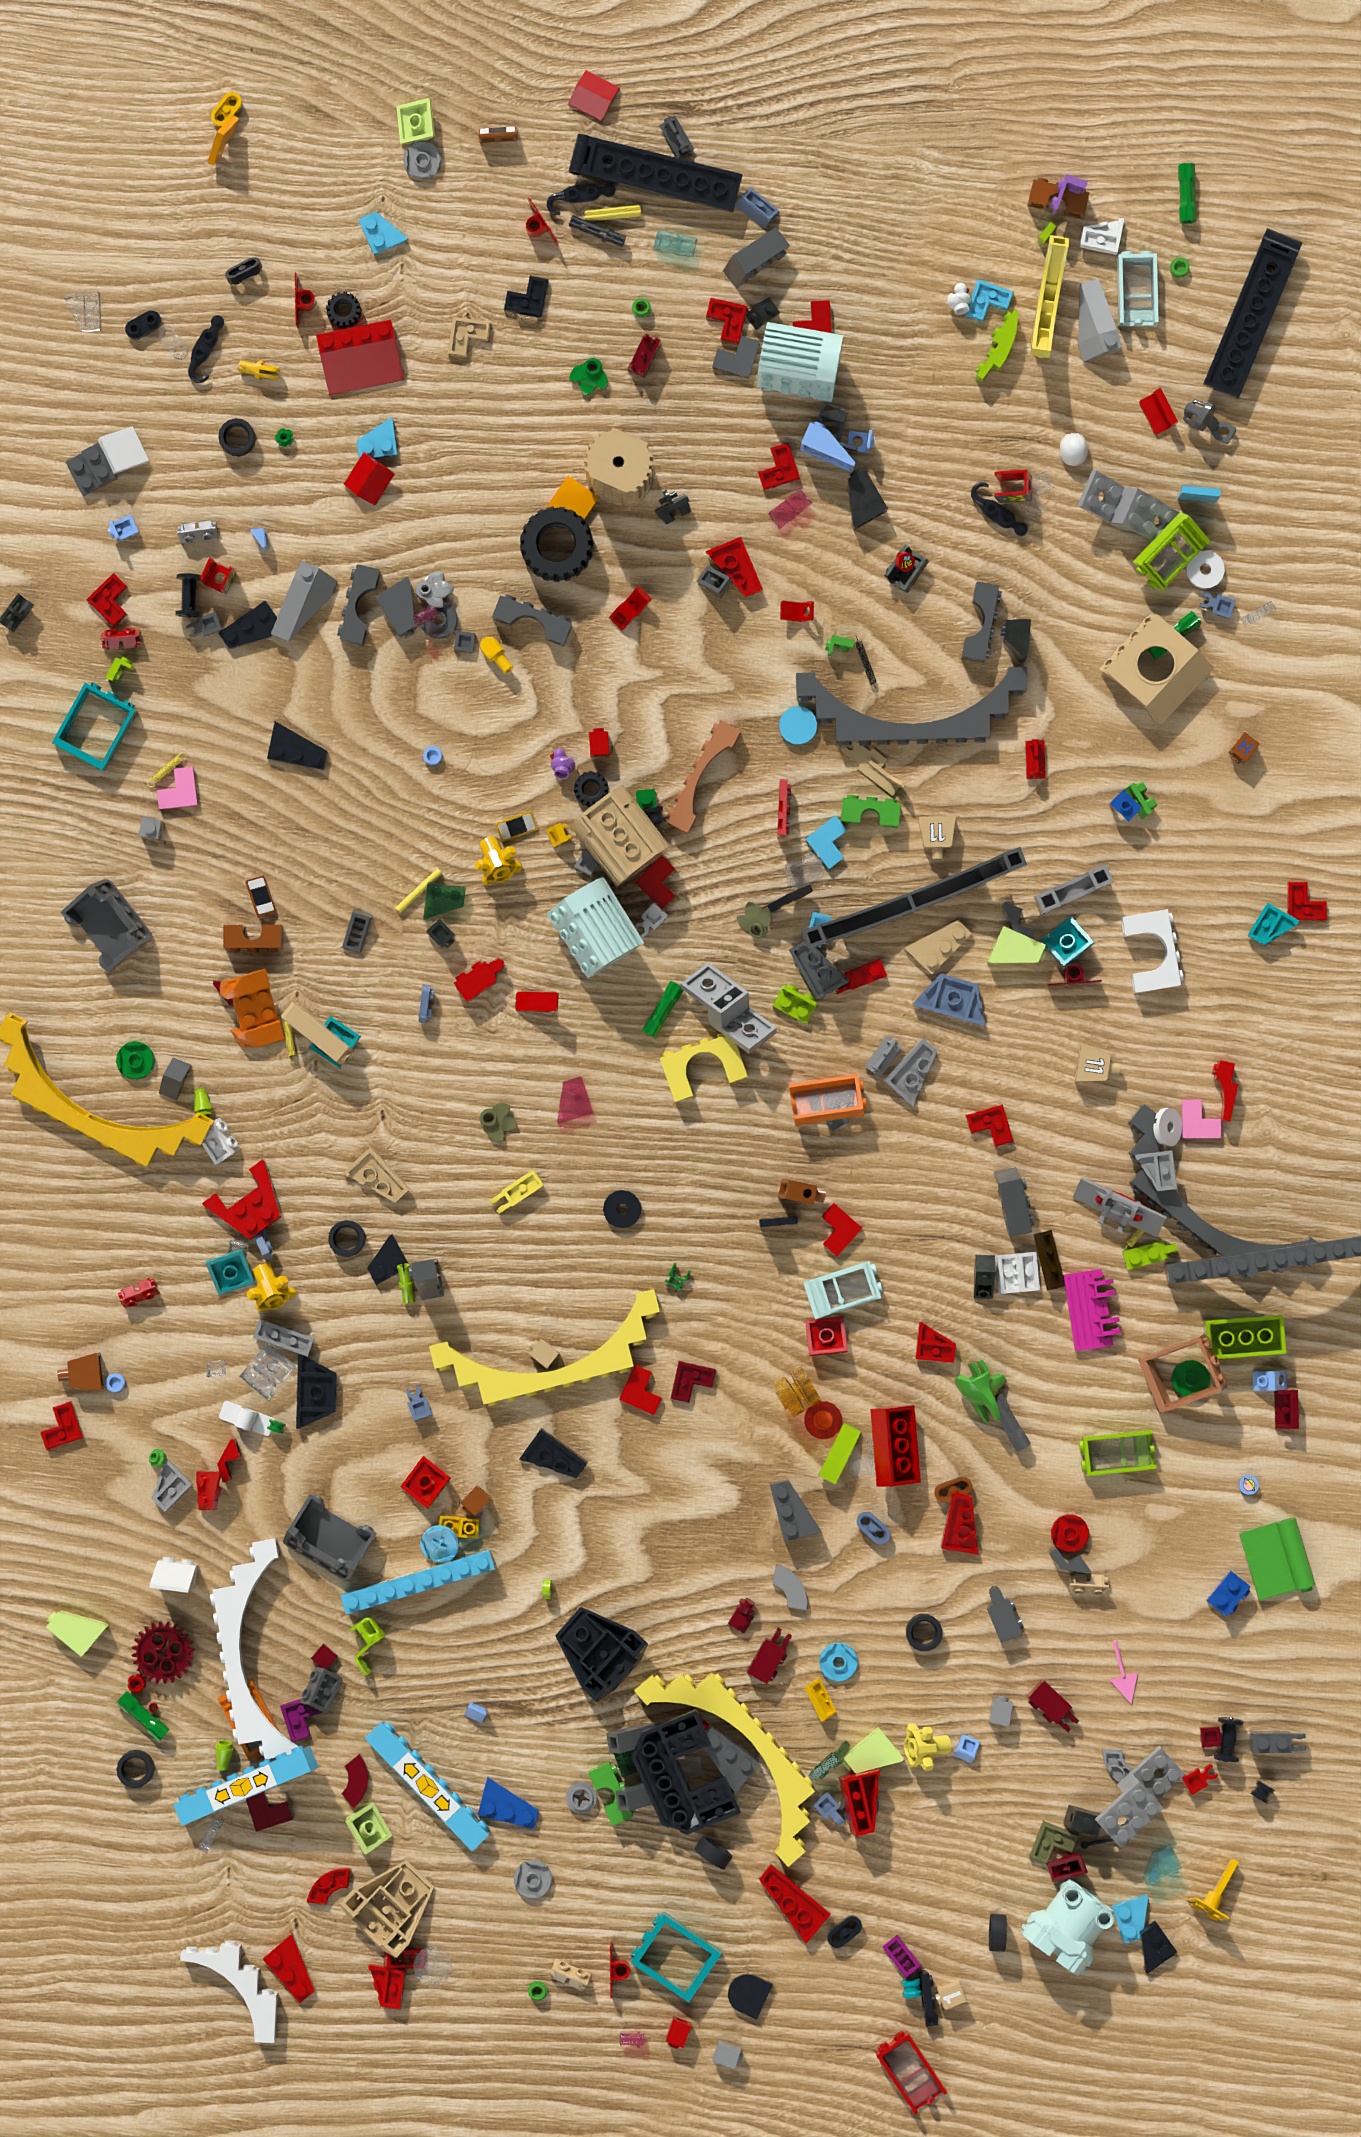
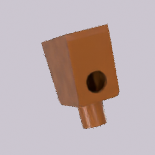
(794, 1191)
(83, 1373)

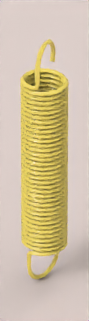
(166, 769)
(289, 1039)
(1134, 1238)

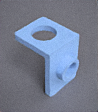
(868, 440)
(1269, 1380)

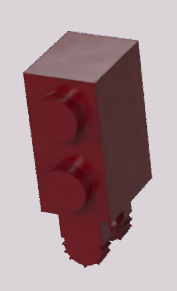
(768, 1657)
(1051, 1703)

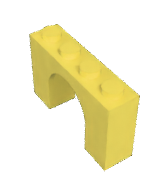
(675, 1063)

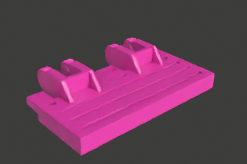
(1087, 1310)

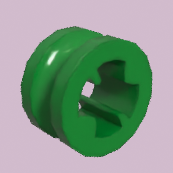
(276, 1426)

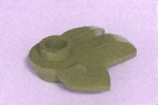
(755, 917)
(500, 1123)

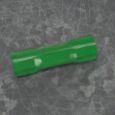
(1186, 180)
(1184, 627)
(656, 1020)
(154, 1726)

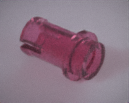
(429, 613)
(632, 2039)

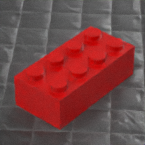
(895, 1445)

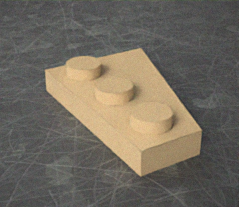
(938, 946)
(377, 1175)

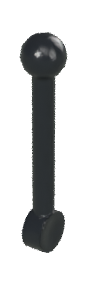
(1084, 1845)

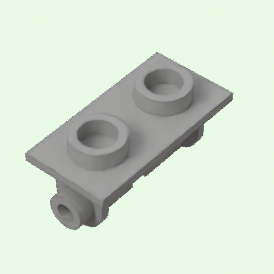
(189, 533)
(883, 1056)

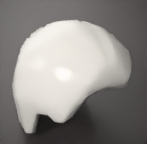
(1073, 449)

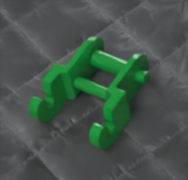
(676, 1277)

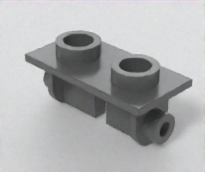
(676, 136)

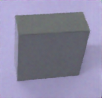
(464, 641)

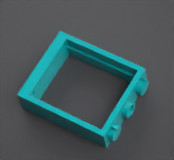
(72, 714)
(648, 1938)

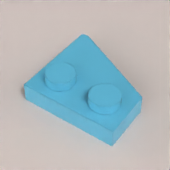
(1131, 1917)

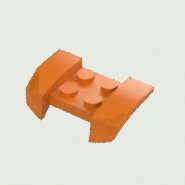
(253, 1009)

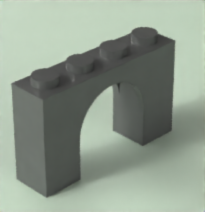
(623, 1741)

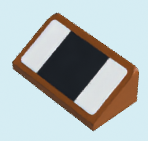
(497, 134)
(260, 896)

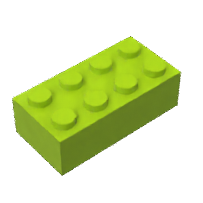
(1246, 1336)

